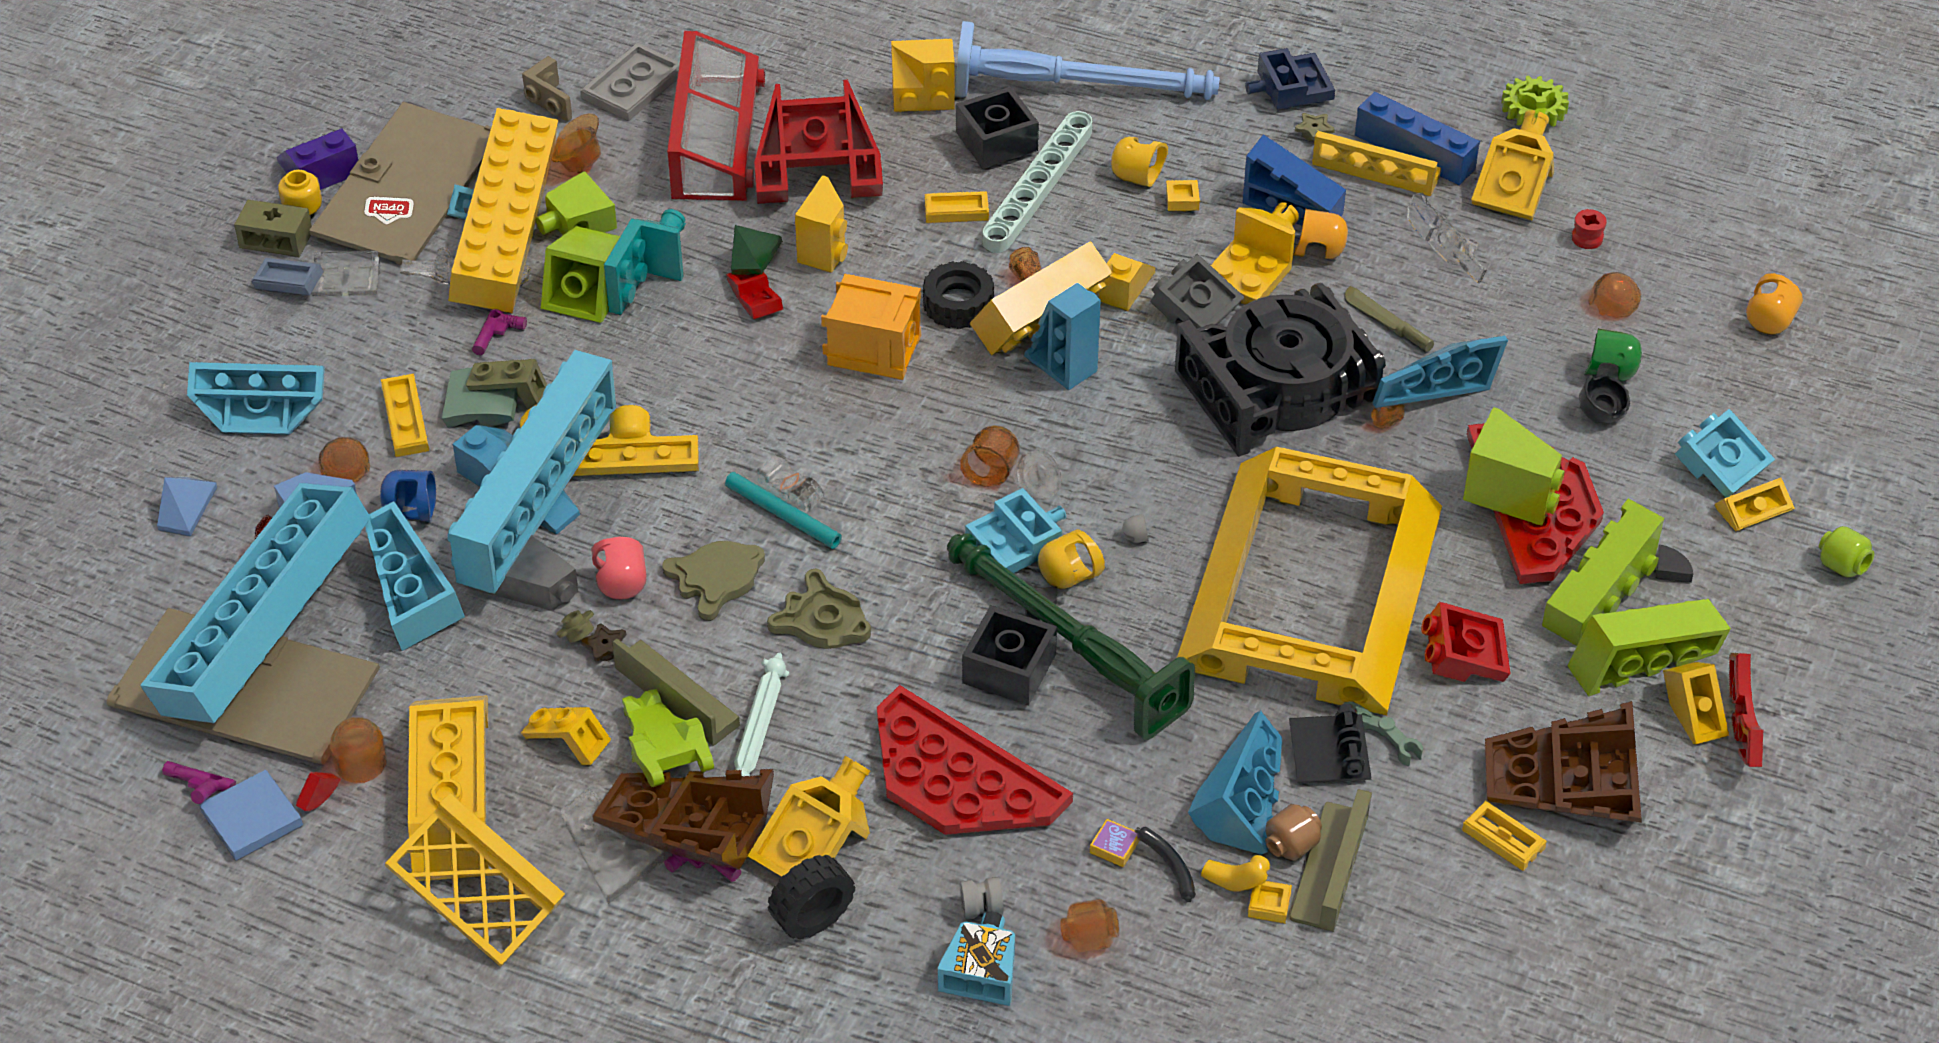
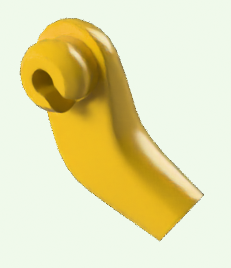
(1237, 877)

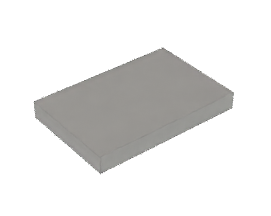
(631, 81)

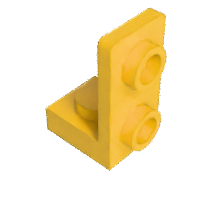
(575, 725)

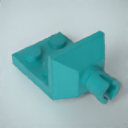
(641, 250)

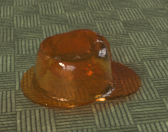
(578, 144)

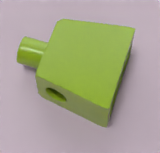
(577, 204)

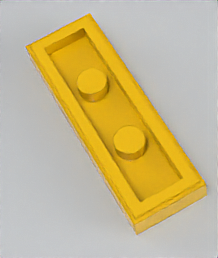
(404, 415)

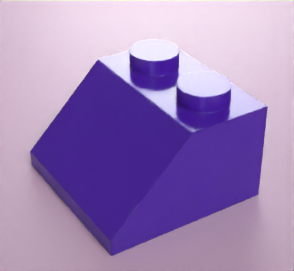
(326, 157)

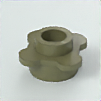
(576, 625)

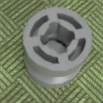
(981, 897)

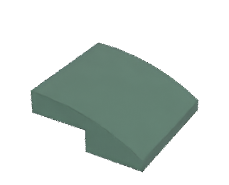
(486, 406)

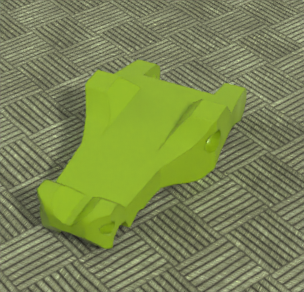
(662, 739)

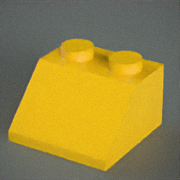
(821, 228)

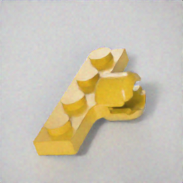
(634, 450)

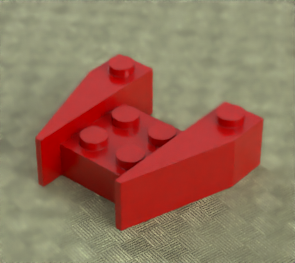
(816, 134)

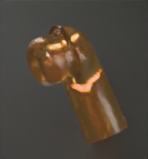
(1388, 416)

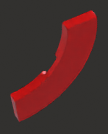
(1743, 719)

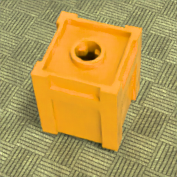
(872, 326)

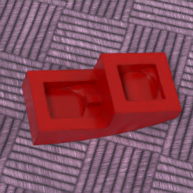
(755, 294)

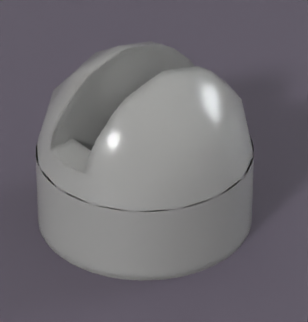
(1135, 529)

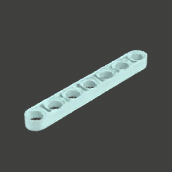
(1037, 191)

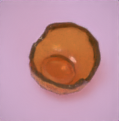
(1615, 295)
(344, 459)

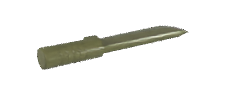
(1387, 318)

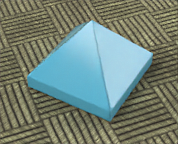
(460, 199)

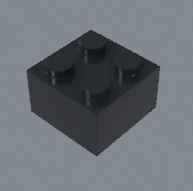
(997, 127)
(1009, 655)

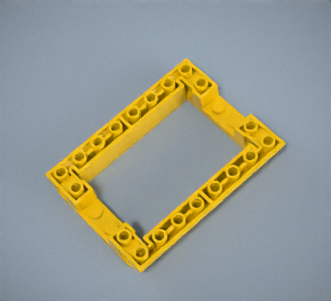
(1341, 674)

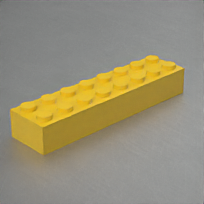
(503, 211)

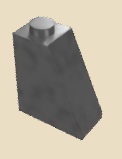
(539, 578)

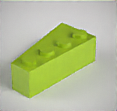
(1606, 572)

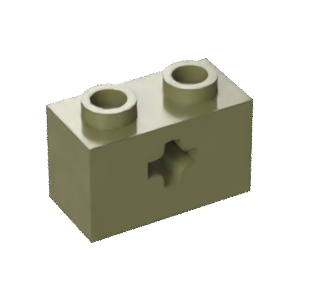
(273, 228)

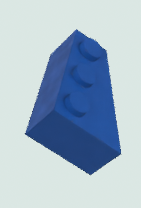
(1279, 177)

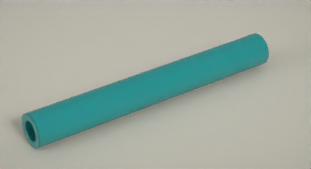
(783, 510)

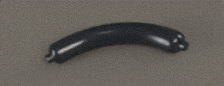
(1172, 858)

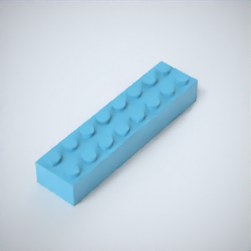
(532, 471)
(255, 603)

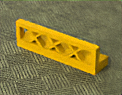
(1375, 163)

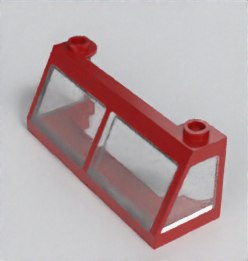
(713, 120)

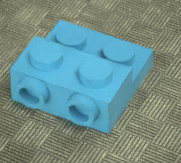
(1724, 453)

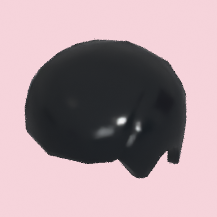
(1604, 399)

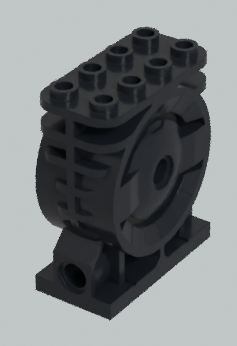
(1286, 375)

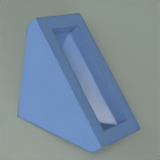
(183, 504)

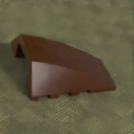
(1569, 767)
(691, 816)

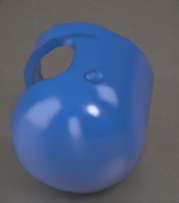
(410, 489)

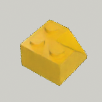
(923, 75)

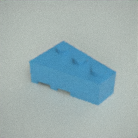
(1068, 337)

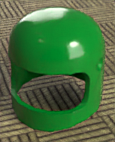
(1616, 348)

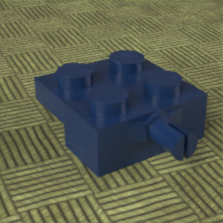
(1291, 79)

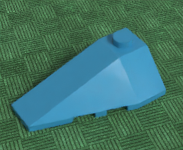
(1444, 373)
(477, 456)
(1240, 789)

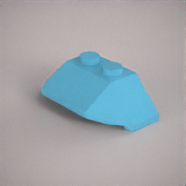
(255, 395)

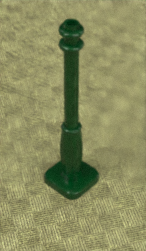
(1158, 696)

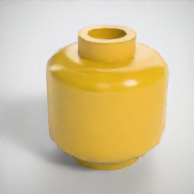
(300, 190)

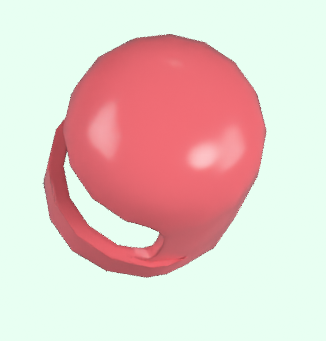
(624, 569)

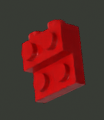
(1465, 643)

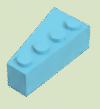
(412, 583)

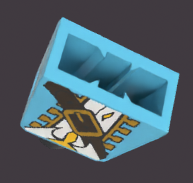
(980, 961)

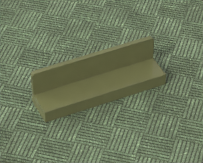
(676, 689)
(1331, 863)

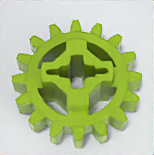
(1537, 96)

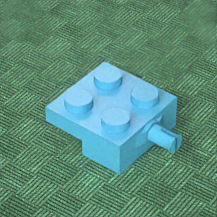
(1017, 529)

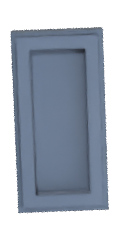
(287, 276)

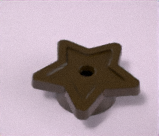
(602, 634)

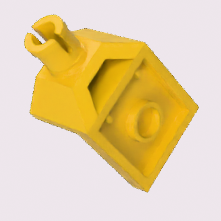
(1516, 169)
(1259, 252)
(813, 819)

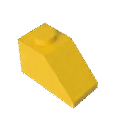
(1126, 282)
(1697, 700)

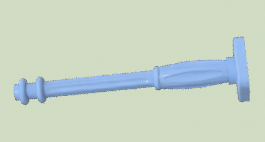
(1035, 66)

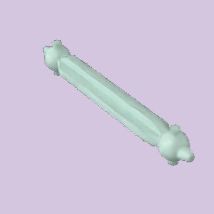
(760, 714)

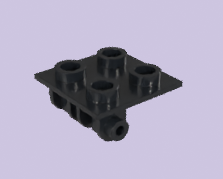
(1330, 747)

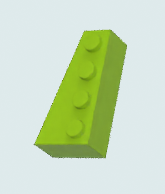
(1646, 642)

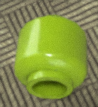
(1846, 551)

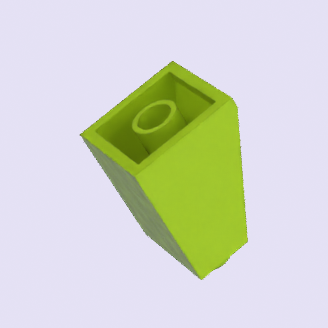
(576, 274)
(1513, 471)

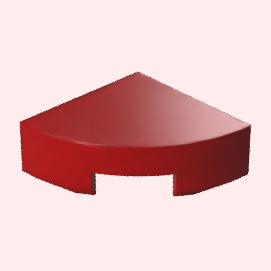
(317, 790)

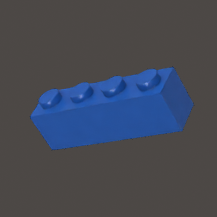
(1413, 133)

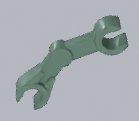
(1387, 728)

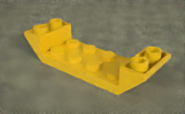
(446, 758)

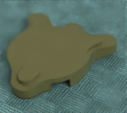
(716, 574)
(822, 615)

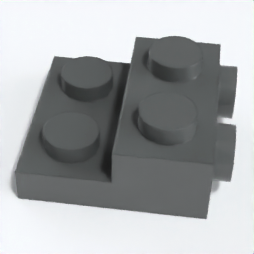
(1195, 294)

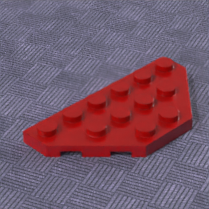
(1544, 550)
(957, 775)

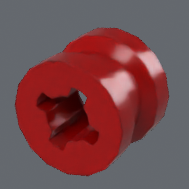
(1589, 229)

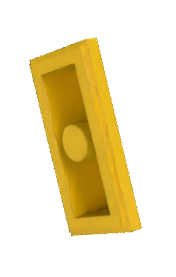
(1755, 504)

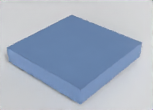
(251, 814)

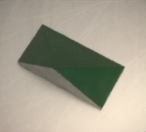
(752, 250)

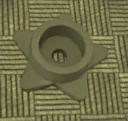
(1311, 124)

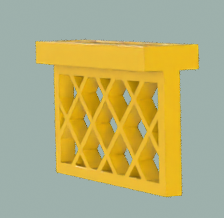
(494, 852)

